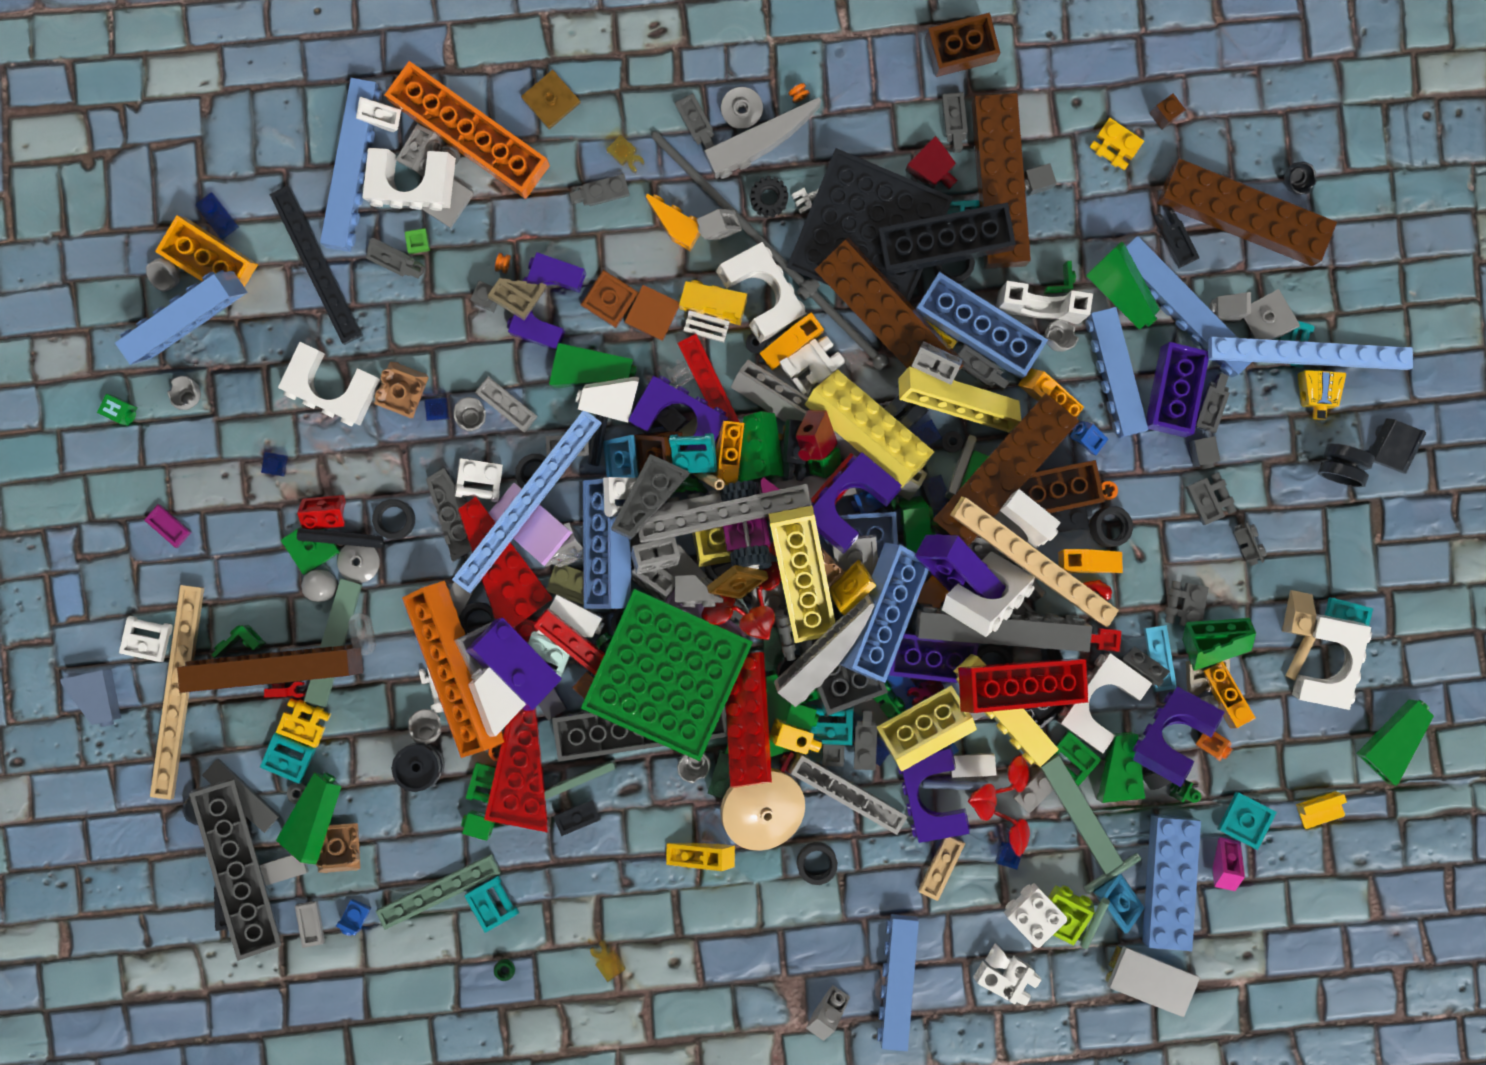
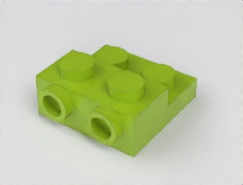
(1076, 909)

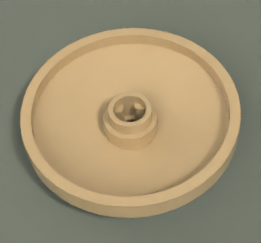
(763, 813)

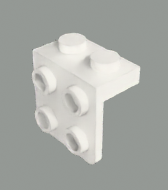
(1035, 915)

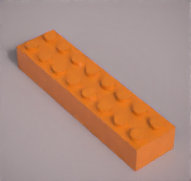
(467, 129)
(436, 628)

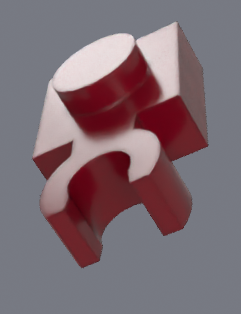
(925, 690)

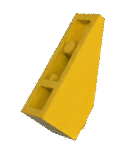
(701, 855)

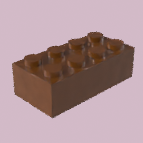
(1065, 487)

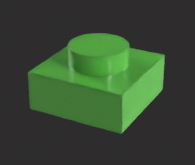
(417, 241)

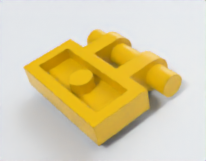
(1119, 139)
(301, 729)

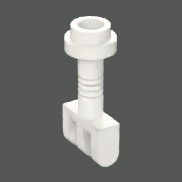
(806, 199)
(437, 707)

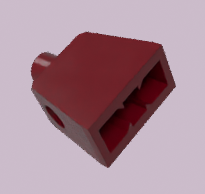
(933, 165)
(816, 436)

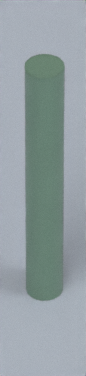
(1098, 882)
(1095, 922)

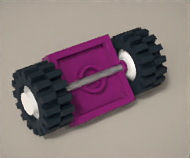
(748, 539)

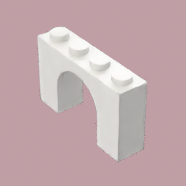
(433, 191)
(758, 263)
(1015, 300)
(299, 382)
(1028, 519)
(987, 614)
(1107, 671)
(1340, 688)

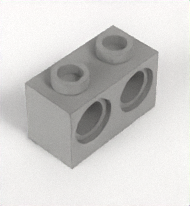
(718, 224)
(937, 363)
(655, 555)
(656, 583)

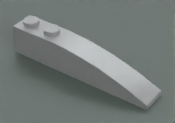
(758, 141)
(824, 655)
(846, 792)

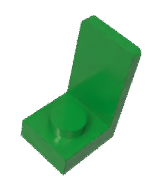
(249, 639)

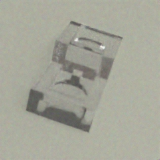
(567, 557)

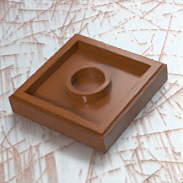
(609, 299)
(652, 313)

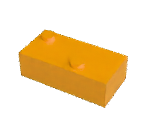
(202, 252)

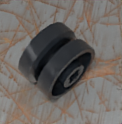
(911, 411)
(1346, 465)
(405, 766)

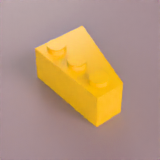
(713, 301)

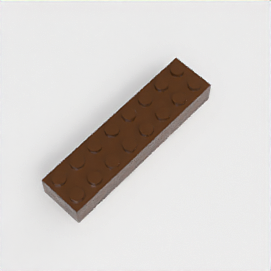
(1001, 170)
(1246, 212)
(879, 303)
(1010, 464)
(270, 668)

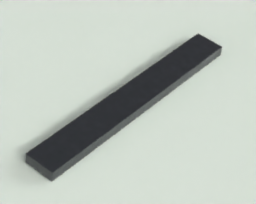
(316, 265)

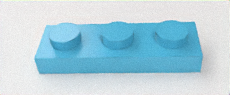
(1159, 650)

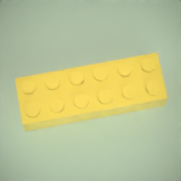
(870, 427)
(802, 572)

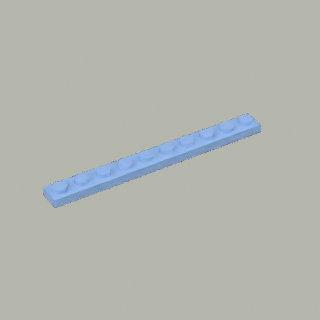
(1310, 353)
(526, 501)

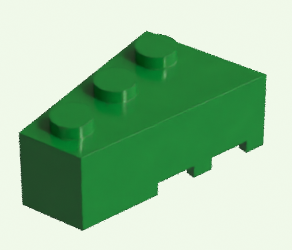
(760, 448)
(915, 521)
(1217, 640)
(1121, 775)

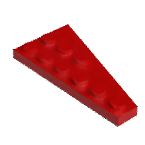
(510, 582)
(518, 781)

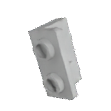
(415, 149)

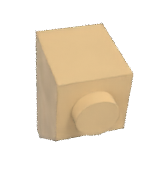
(1300, 614)

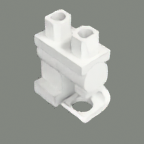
(816, 360)
(1012, 981)

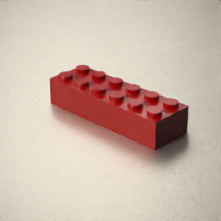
(1022, 685)

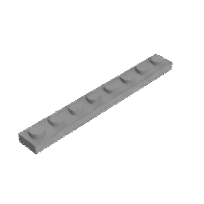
(724, 513)

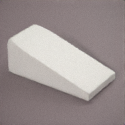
(378, 114)
(974, 765)

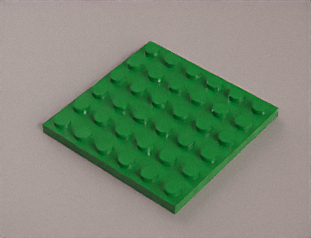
(667, 675)

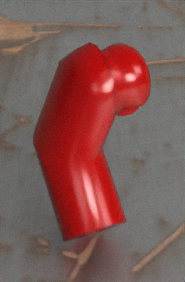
(1101, 588)

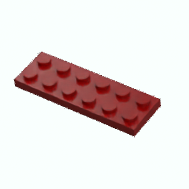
(749, 725)

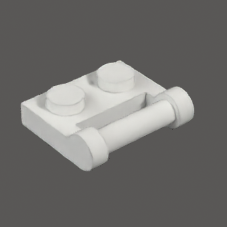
(479, 473)
(616, 489)
(145, 646)

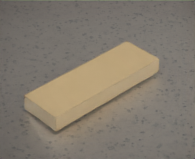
(941, 867)

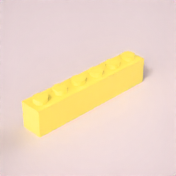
(959, 400)
(1019, 726)

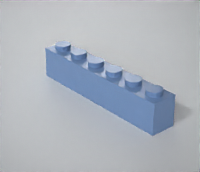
(1116, 373)
(898, 982)

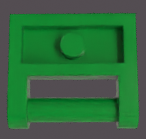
(1079, 755)
(483, 777)

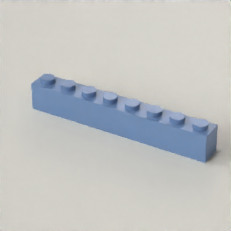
(349, 170)
(1182, 303)

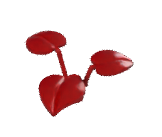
(759, 619)
(985, 800)

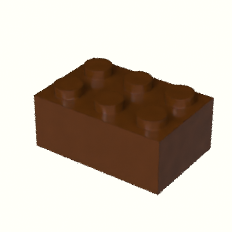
(962, 44)

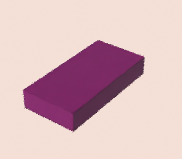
(167, 526)

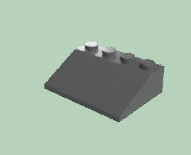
(844, 687)

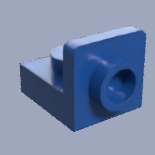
(1089, 437)
(865, 503)
(353, 918)

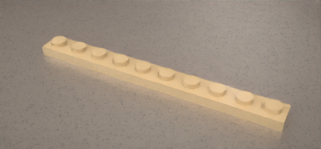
(1033, 561)
(176, 703)

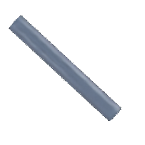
(957, 785)

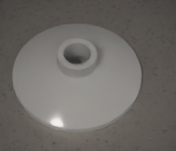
(741, 98)
(365, 570)

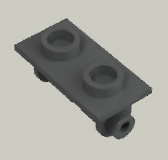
(1248, 535)
(1143, 663)

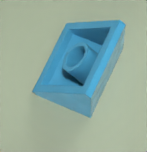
(621, 457)
(1124, 903)

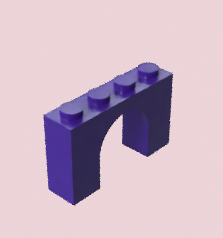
(550, 272)
(661, 394)
(860, 474)
(1179, 709)
(927, 823)

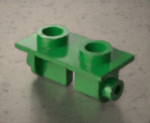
(893, 704)
(1185, 792)

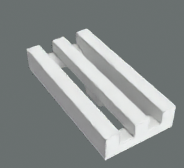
(710, 319)

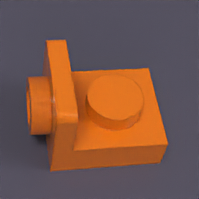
(1216, 745)

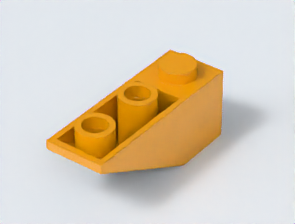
(679, 227)
(792, 340)
(1038, 383)
(729, 451)
(1090, 561)
(1228, 695)

